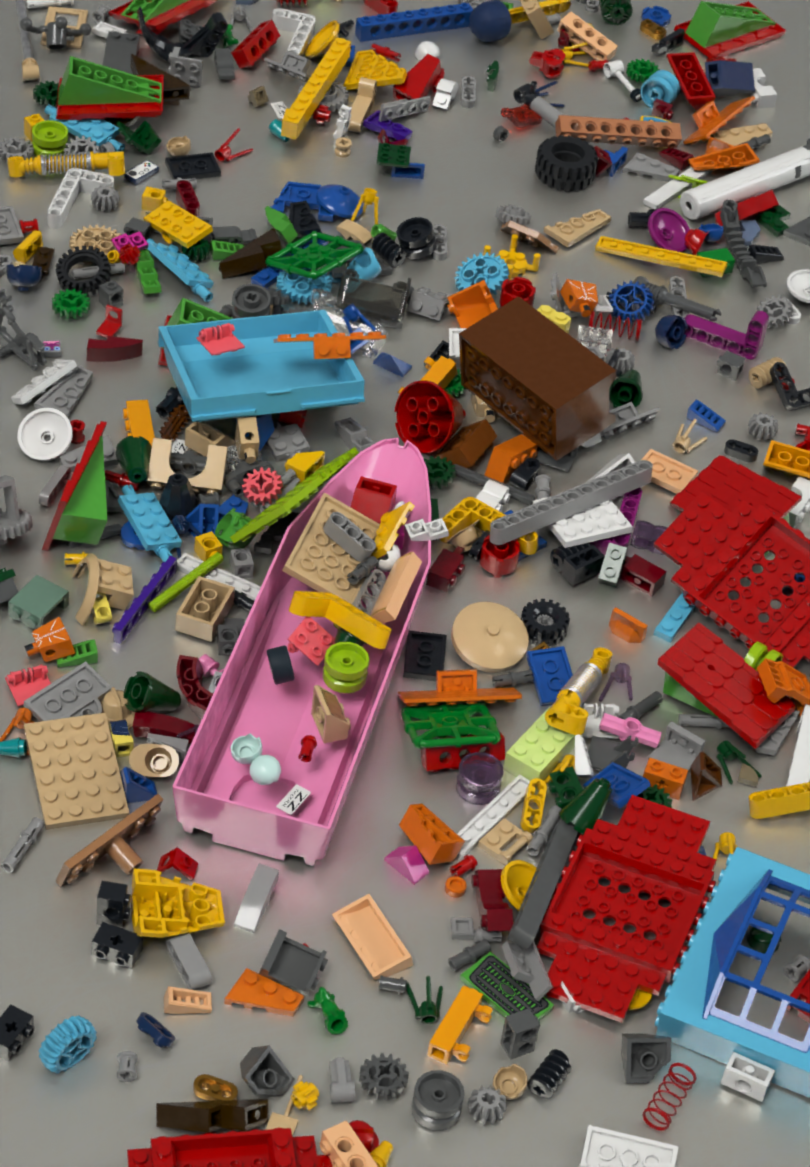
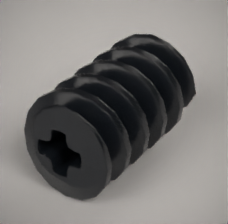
(388, 250)
(558, 554)
(549, 1074)

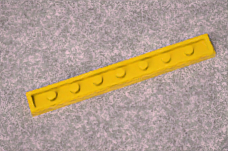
(661, 256)

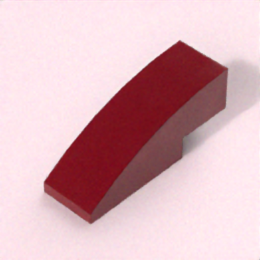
(113, 349)
(160, 724)

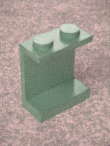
(37, 601)

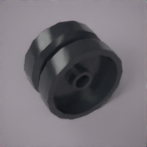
(416, 237)

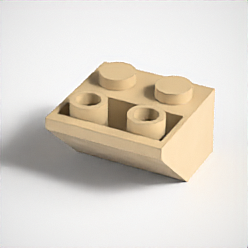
(201, 435)

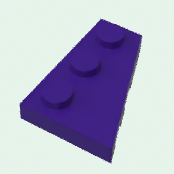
(392, 129)

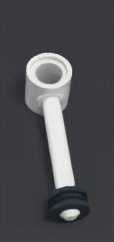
(616, 69)

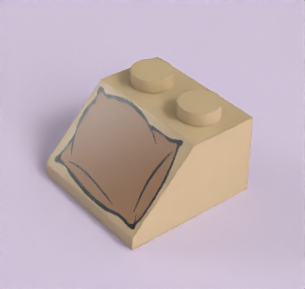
(329, 716)

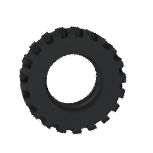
(566, 163)

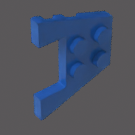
(299, 192)

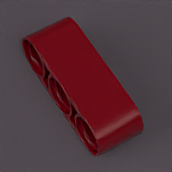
(187, 198)

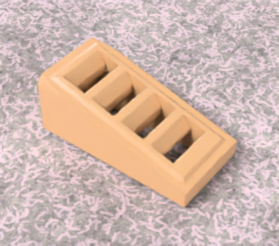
(174, 1005)

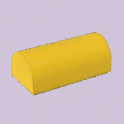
(28, 247)

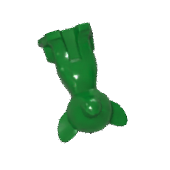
(228, 39)
(334, 1017)

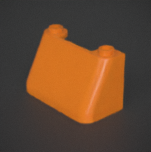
(472, 304)

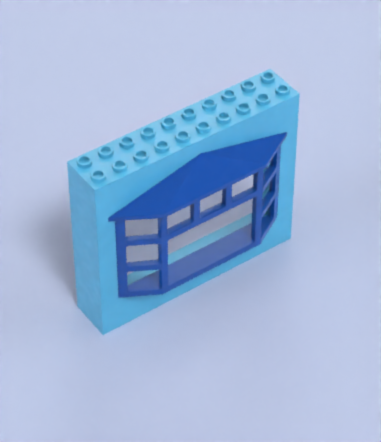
(690, 1002)

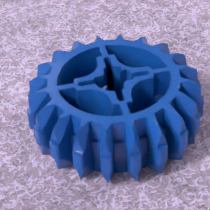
(625, 295)

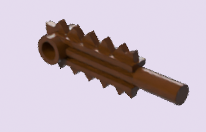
(175, 423)

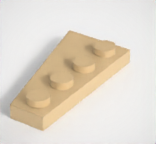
(742, 134)
(577, 228)

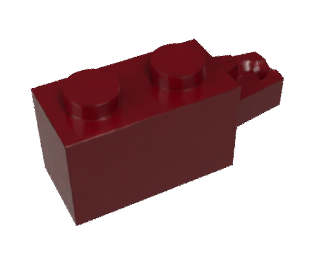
(446, 569)
(643, 574)

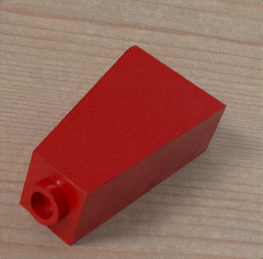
(419, 79)

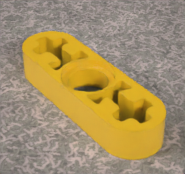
(539, 799)

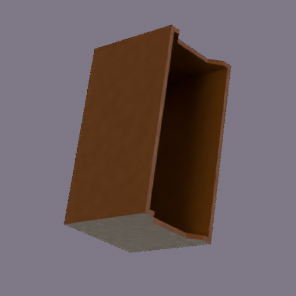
(537, 377)

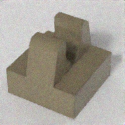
(258, 96)

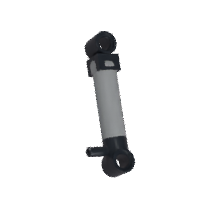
(527, 95)

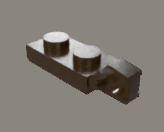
(44, 259)

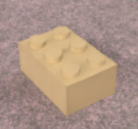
(204, 608)

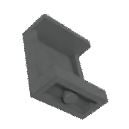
(293, 964)

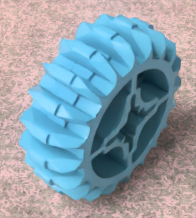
(67, 1044)

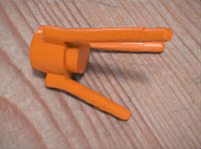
(22, 717)

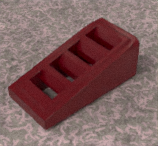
(676, 157)

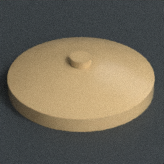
(489, 637)

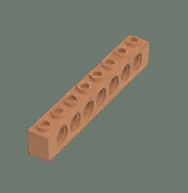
(620, 131)

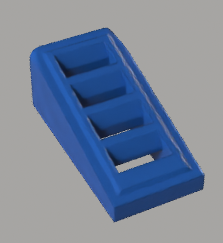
(703, 414)

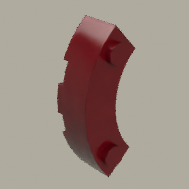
(190, 682)
(490, 895)

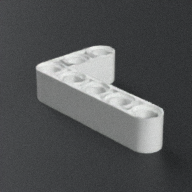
(296, 22)
(75, 181)
(800, 765)

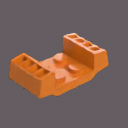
(784, 680)

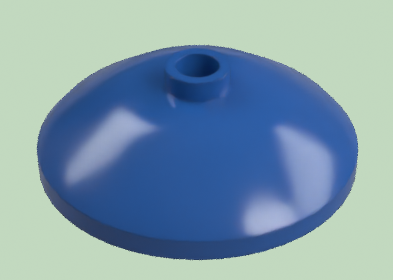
(339, 200)

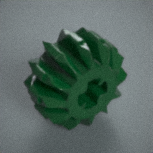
(198, 251)

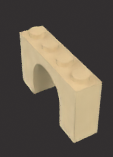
(537, 18)
(208, 481)

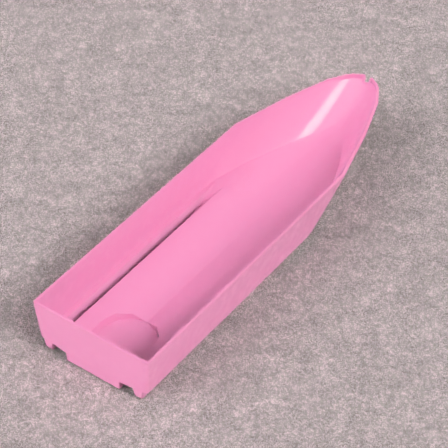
(218, 791)

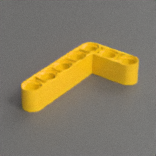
(471, 510)
(341, 613)
(780, 801)

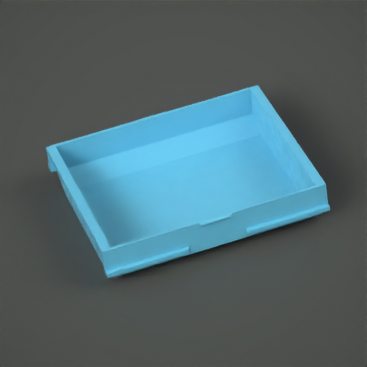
(263, 374)

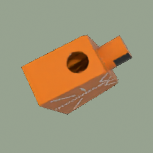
(580, 296)
(51, 641)

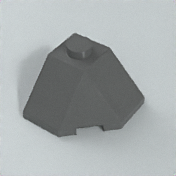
(644, 1056)
(265, 1072)

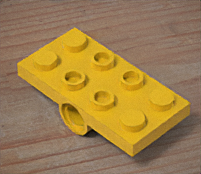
(178, 224)

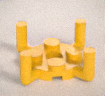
(518, 260)

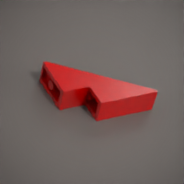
(753, 206)

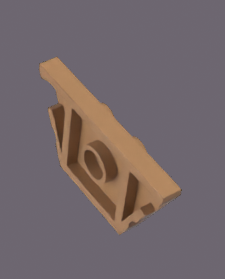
(533, 237)

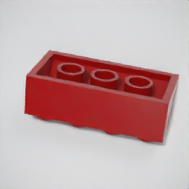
(691, 79)

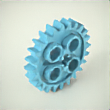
(480, 268)
(300, 287)

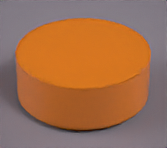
(455, 886)

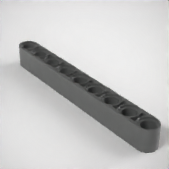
(542, 884)

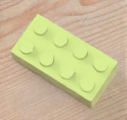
(538, 750)

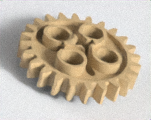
(94, 237)

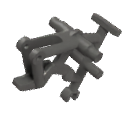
(22, 343)

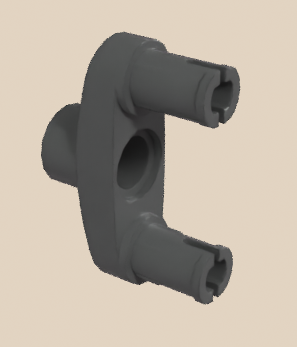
(234, 480)

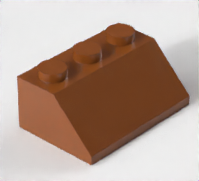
(469, 444)

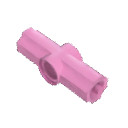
(630, 727)

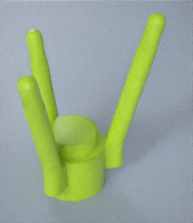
(696, 182)

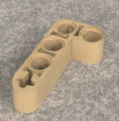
(363, 104)

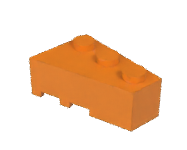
(509, 456)
(430, 835)

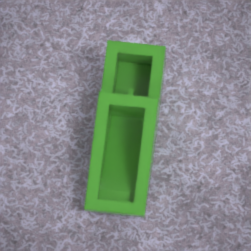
(281, 224)

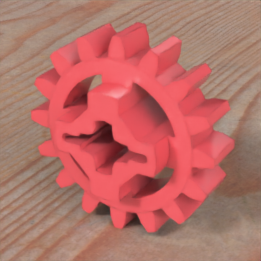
(262, 486)

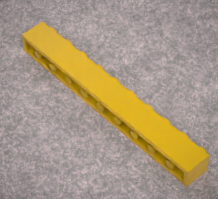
(315, 88)

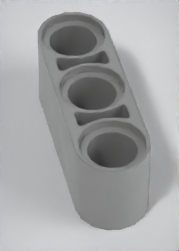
(349, 536)
(189, 961)

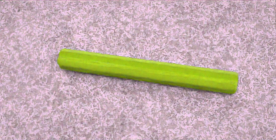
(185, 582)

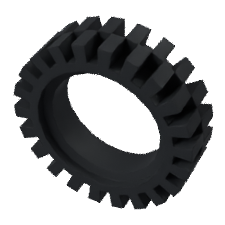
(78, 256)

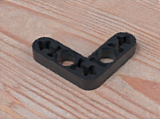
(791, 394)

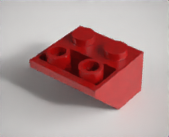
(373, 498)

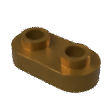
(652, 29)
(216, 1088)

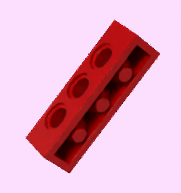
(256, 44)
(433, 763)

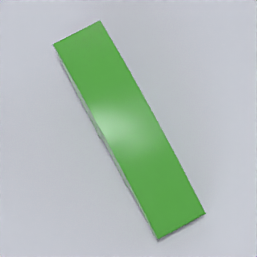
(146, 273)

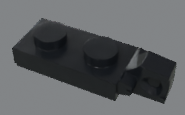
(669, 42)

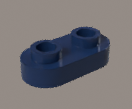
(155, 1029)

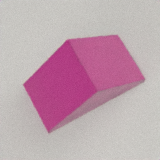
(408, 862)

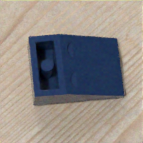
(730, 77)

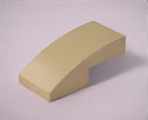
(352, 229)

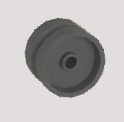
(250, 301)
(437, 1100)

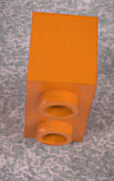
(666, 776)

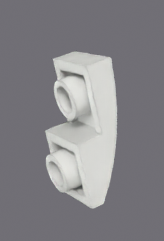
(428, 531)

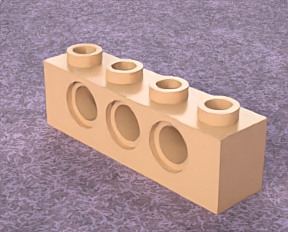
(580, 32)
(344, 1138)

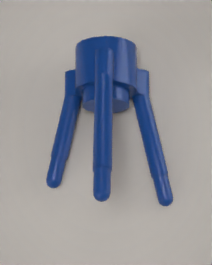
(353, 314)

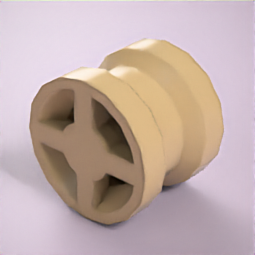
(343, 147)

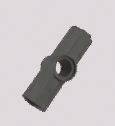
(188, 462)

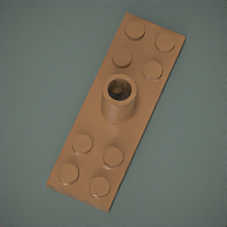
(113, 844)

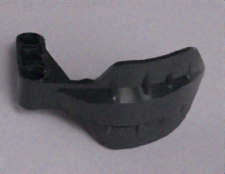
(201, 44)

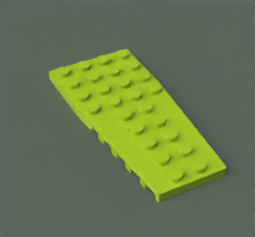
(294, 497)

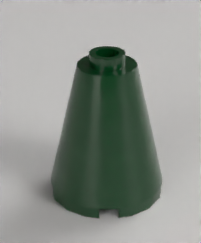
(626, 389)
(134, 457)
(150, 694)
(587, 805)

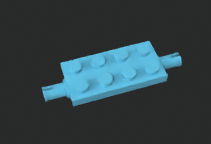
(97, 129)
(183, 268)
(149, 522)

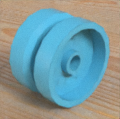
(661, 86)

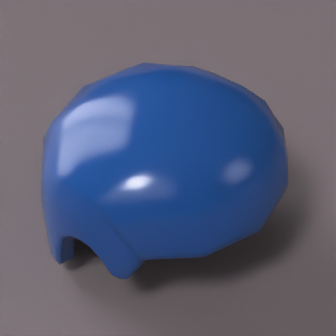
(715, 232)

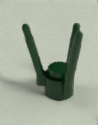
(729, 753)
(427, 1012)

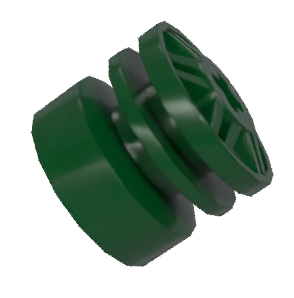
(616, 11)

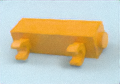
(439, 372)
(455, 1024)

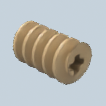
(760, 375)

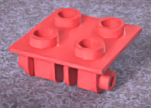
(219, 339)
(310, 640)
(28, 683)

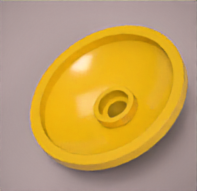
(323, 40)
(515, 881)

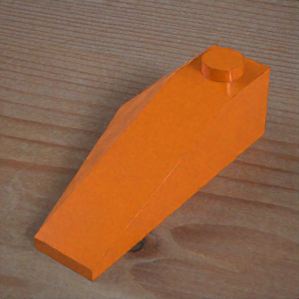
(728, 159)

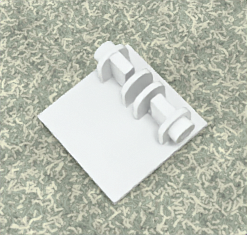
(594, 718)

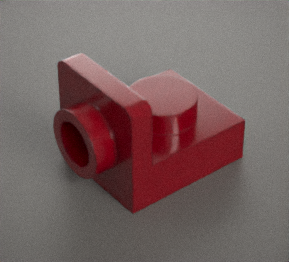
(662, 109)

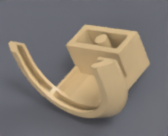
(107, 578)

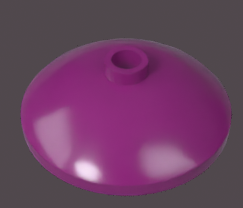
(668, 229)

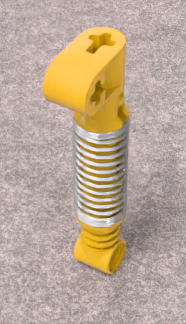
(62, 163)
(566, 710)

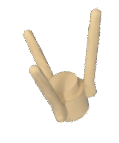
(682, 443)

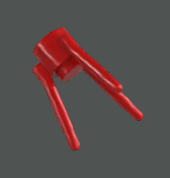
(224, 151)

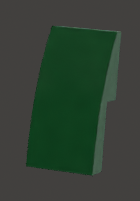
(492, 72)

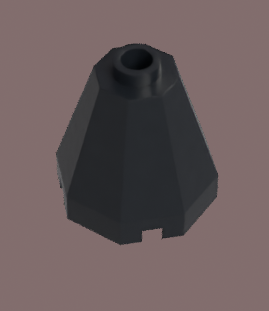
(178, 496)

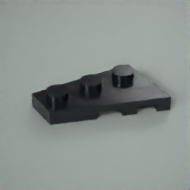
(302, 219)

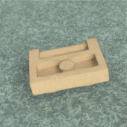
(500, 837)

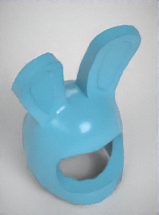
(365, 265)

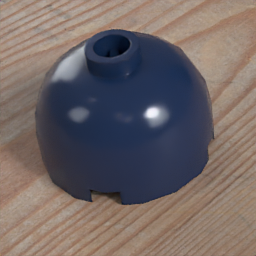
(23, 276)
(671, 331)

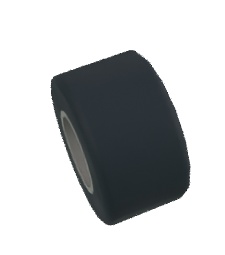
(280, 664)

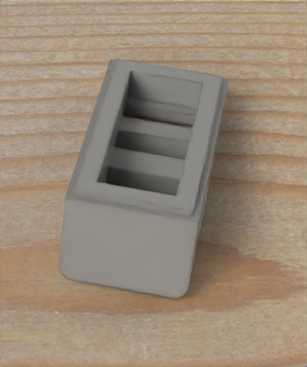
(178, 744)

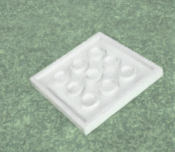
(590, 525)

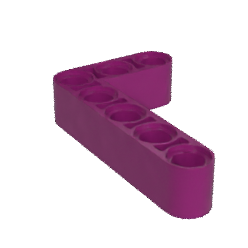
(728, 339)
(629, 509)

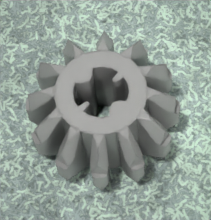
(105, 198)
(625, 361)
(763, 426)
(487, 1105)

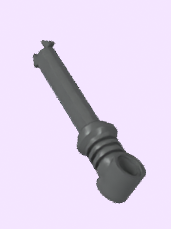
(662, 296)

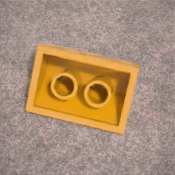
(788, 459)

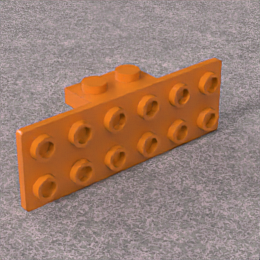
(709, 119)
(330, 347)
(458, 686)

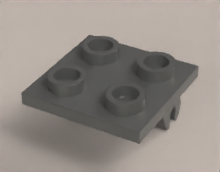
(605, 751)

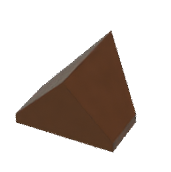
(704, 776)

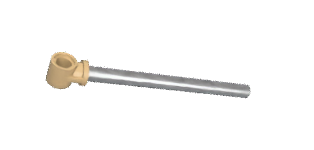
(30, 68)

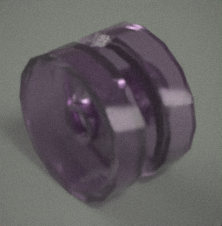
(479, 778)

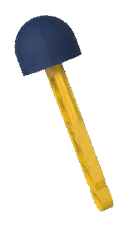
(493, 20)

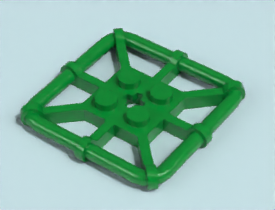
(314, 255)
(450, 720)

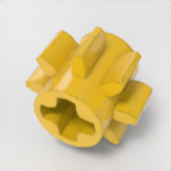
(305, 1095)

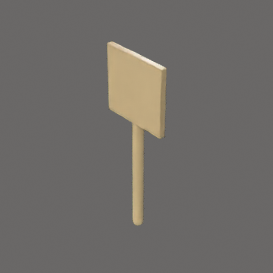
(283, 1121)

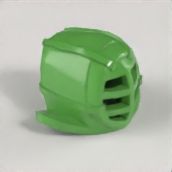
(229, 525)

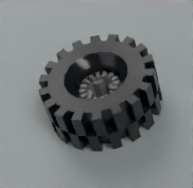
(545, 613)

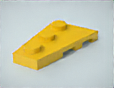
(388, 529)

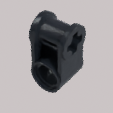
(525, 474)

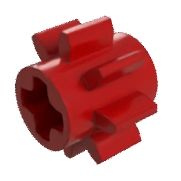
(322, 115)
(129, 254)

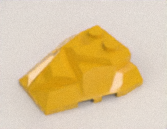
(172, 908)

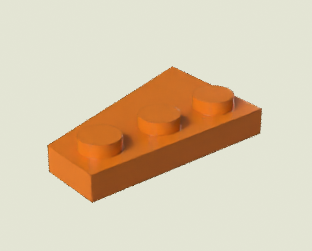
(261, 992)

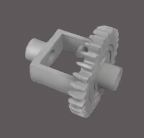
(14, 520)

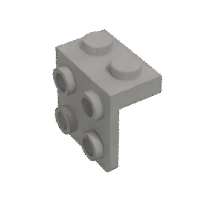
(185, 69)
(427, 303)
(560, 304)
(678, 747)

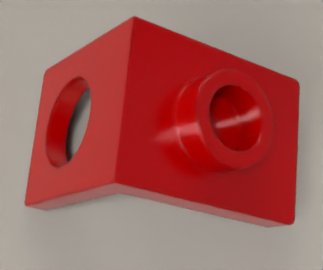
(110, 325)
(179, 861)

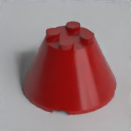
(427, 415)

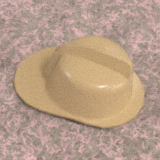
(464, 538)
(115, 708)
(154, 760)

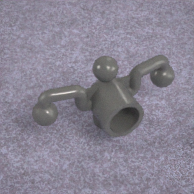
(56, 31)

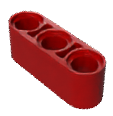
(382, 6)

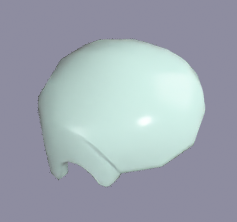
(246, 749)
(265, 770)

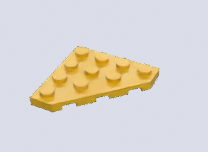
(374, 67)

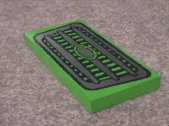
(501, 990)

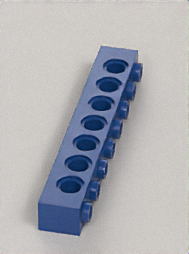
(413, 22)

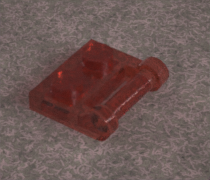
(521, 116)

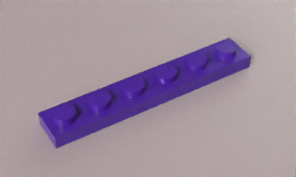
(140, 605)

